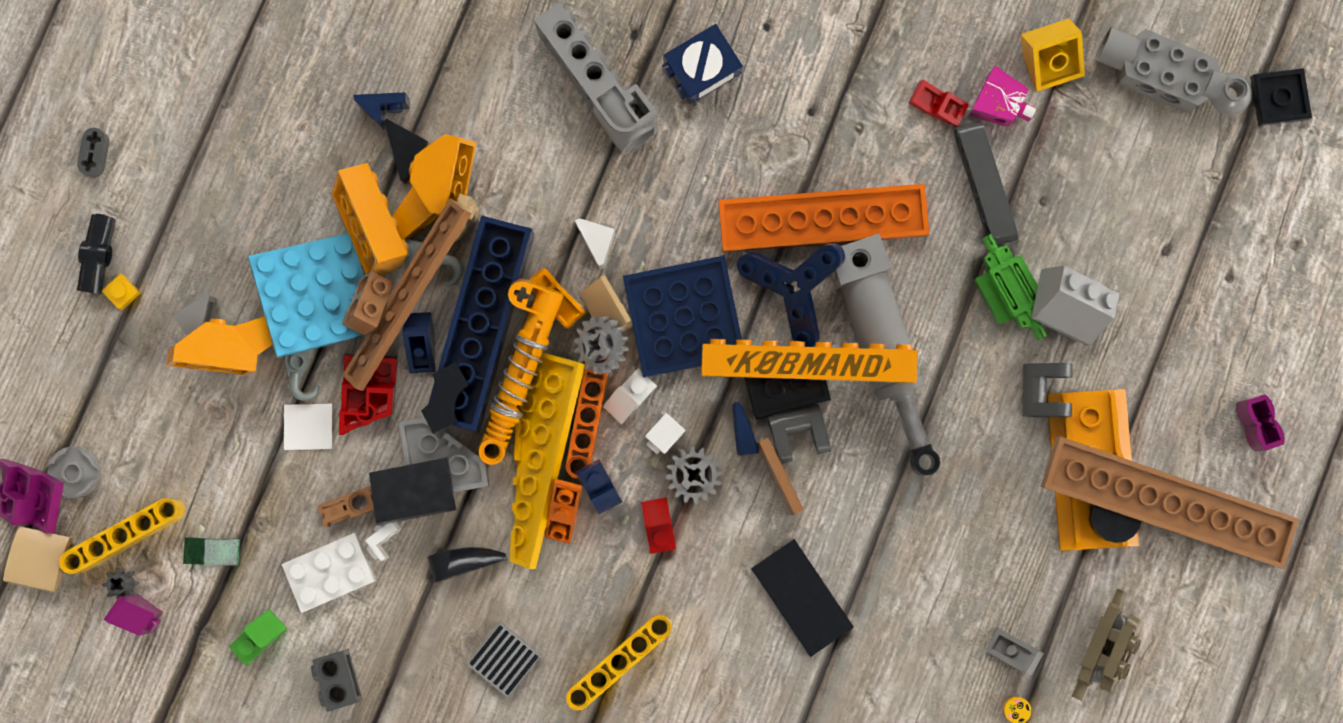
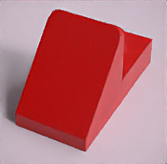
(658, 525)

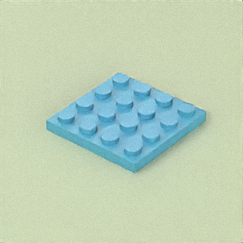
(307, 293)

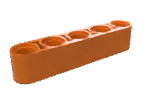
(580, 427)

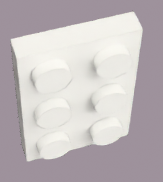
(328, 572)

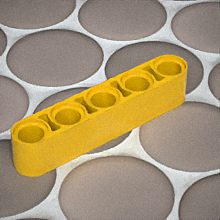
(110, 537)
(612, 673)

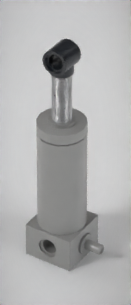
(879, 321)

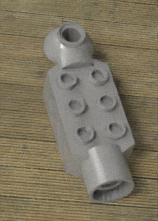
(1171, 72)

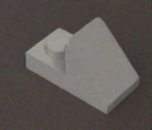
(1014, 652)

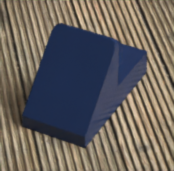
(376, 104)

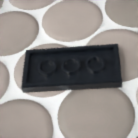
(802, 597)

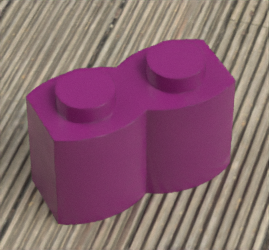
(1259, 419)

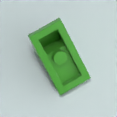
(257, 637)

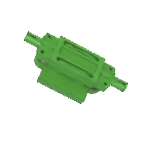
(1008, 287)

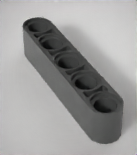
(985, 182)

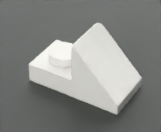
(629, 396)

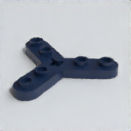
(807, 275)

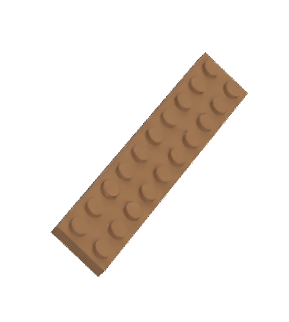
(1169, 502)

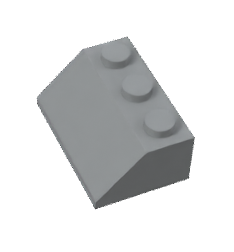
(1073, 304)

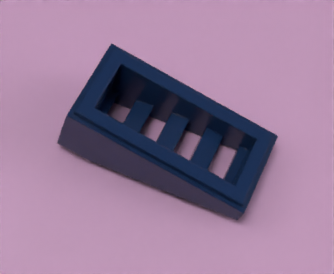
(744, 437)

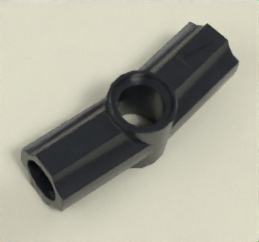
(95, 253)

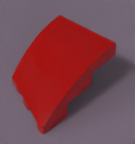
(372, 403)

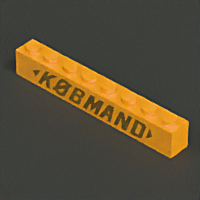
(810, 362)

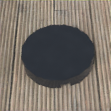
(1111, 525)

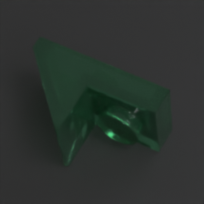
(211, 551)

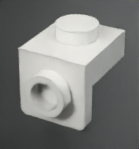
(381, 534)

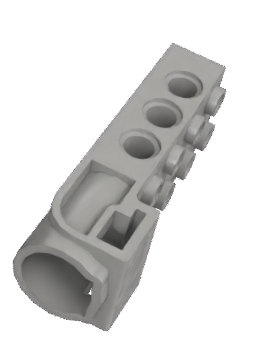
(608, 100)

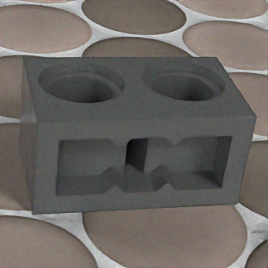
(344, 678)

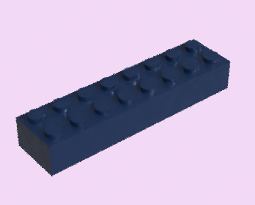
(484, 313)

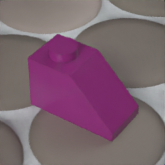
(134, 615)

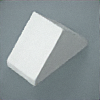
(598, 240)

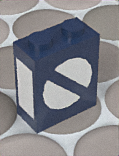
(701, 64)

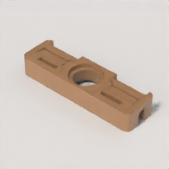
(343, 507)

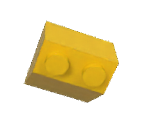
(1053, 54)

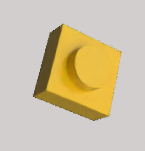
(121, 291)

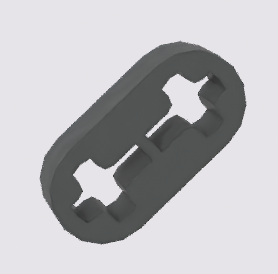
(91, 152)

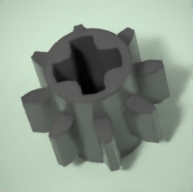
(113, 584)

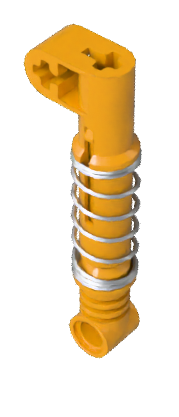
(522, 366)

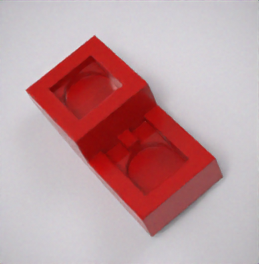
(938, 104)

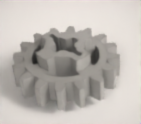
(602, 344)
(686, 484)

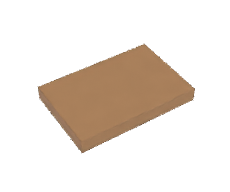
(780, 476)

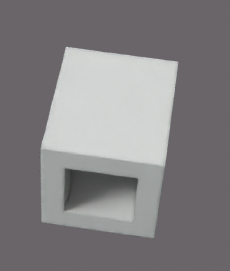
(664, 434)

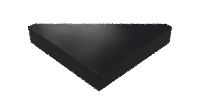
(404, 147)

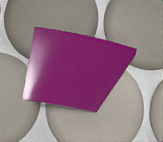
(29, 496)

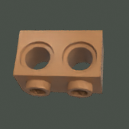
(368, 303)

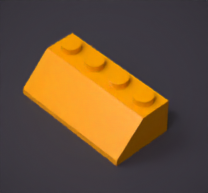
(368, 220)

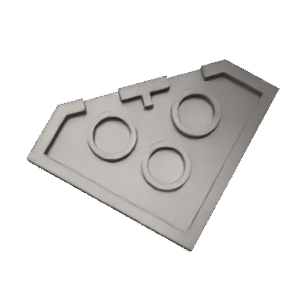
(422, 445)

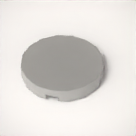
(76, 469)

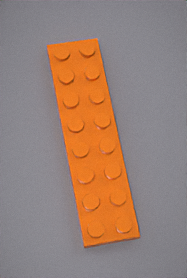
(823, 217)

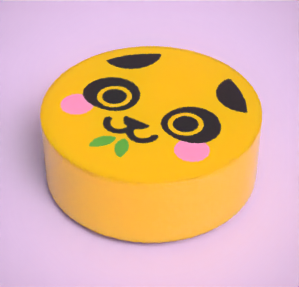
(1016, 709)

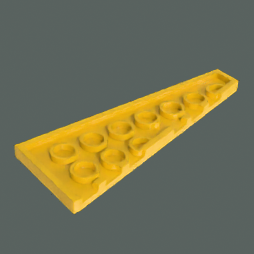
(540, 450)

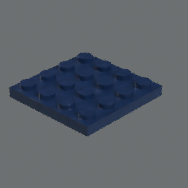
(680, 311)

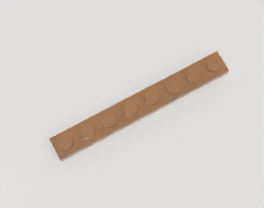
(407, 294)

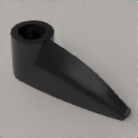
(461, 561)

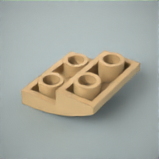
(35, 559)

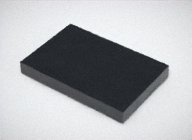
(779, 395)
(412, 491)

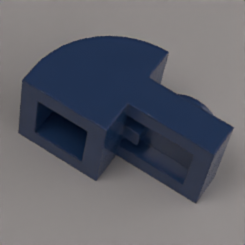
(599, 487)

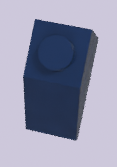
(419, 342)

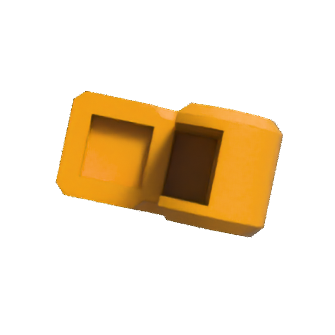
(569, 309)

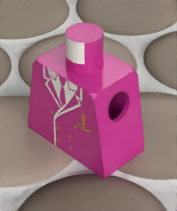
(1002, 100)

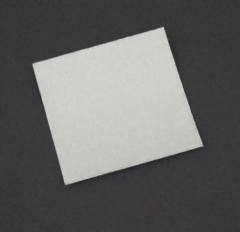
(307, 426)

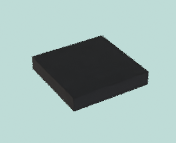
(1281, 97)

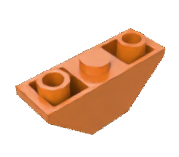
(563, 511)

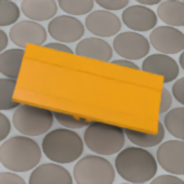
(1102, 423)

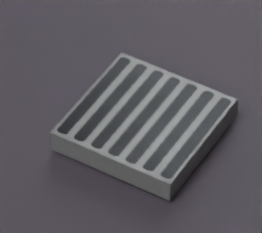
(504, 659)

